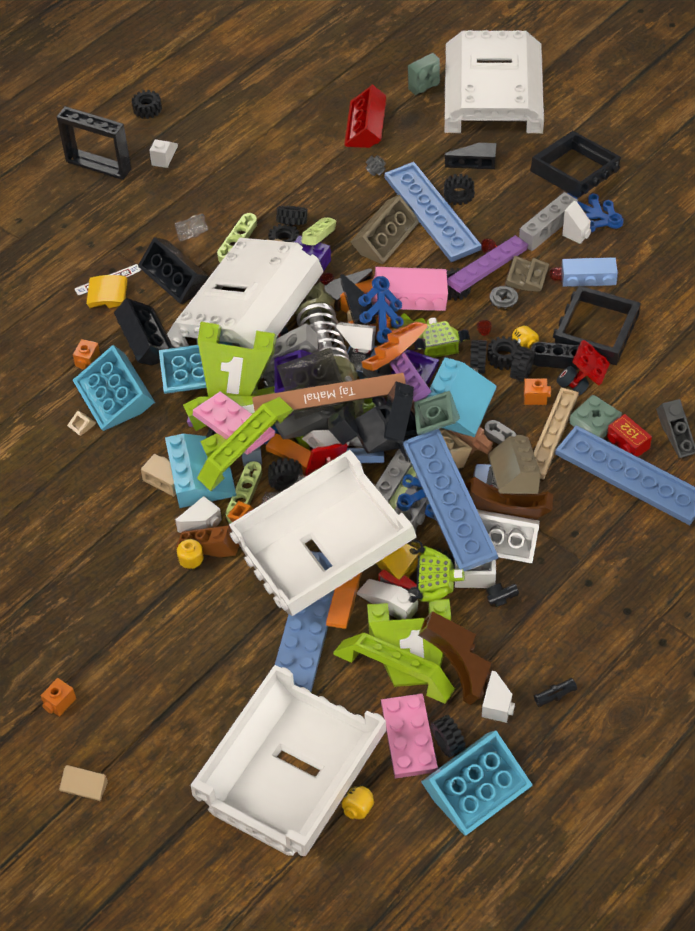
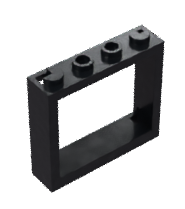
(72, 118)
(541, 163)
(606, 301)

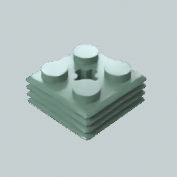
(424, 73)
(594, 416)

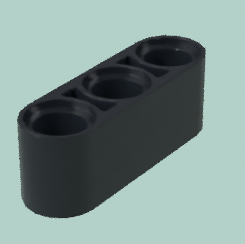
(554, 355)

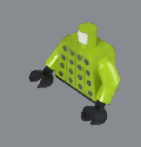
(440, 339)
(434, 574)

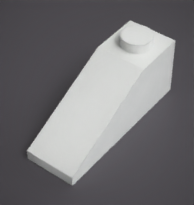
(396, 597)

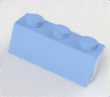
(589, 272)

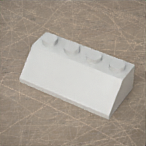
(513, 535)

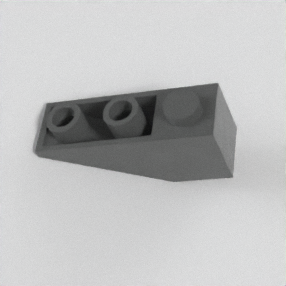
(676, 427)

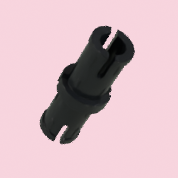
(543, 698)

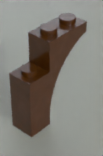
(519, 505)
(457, 646)

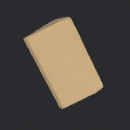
(83, 783)

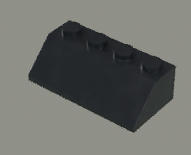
(172, 270)
(142, 331)

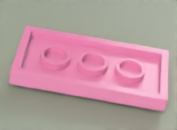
(226, 417)
(409, 736)

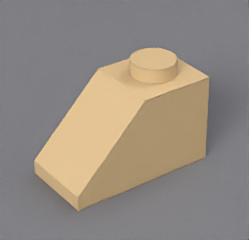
(159, 474)

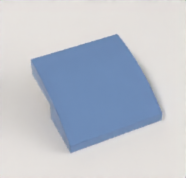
(363, 457)

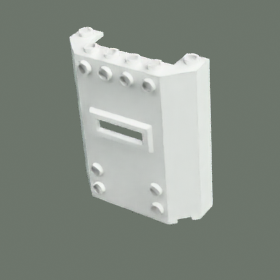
(494, 89)
(275, 282)
(336, 511)
(269, 796)

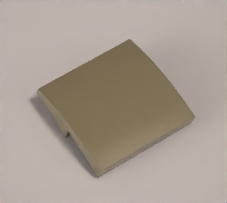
(526, 274)

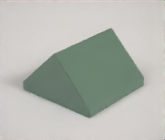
(435, 412)

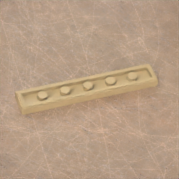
(554, 429)

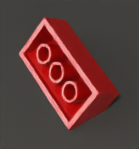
(366, 119)

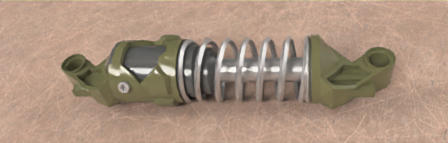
(319, 314)

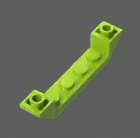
(241, 440)
(439, 685)

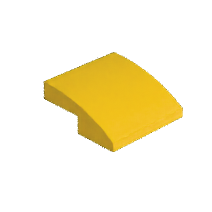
(106, 290)

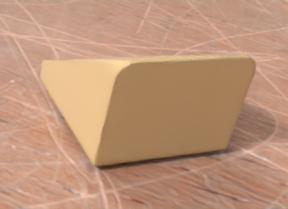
(81, 423)

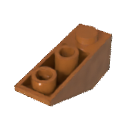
(214, 541)

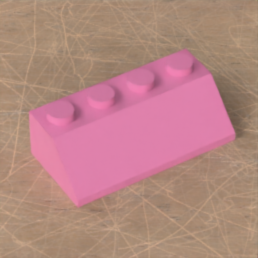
(416, 287)

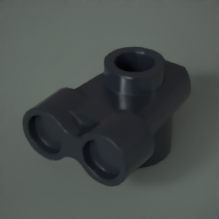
(498, 595)

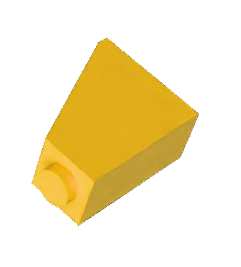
(400, 562)

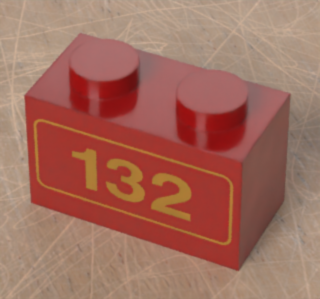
(629, 436)

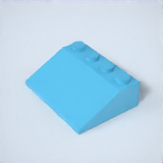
(182, 369)
(113, 389)
(469, 391)
(186, 462)
(477, 782)

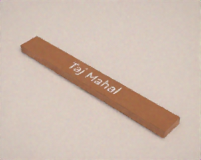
(334, 393)

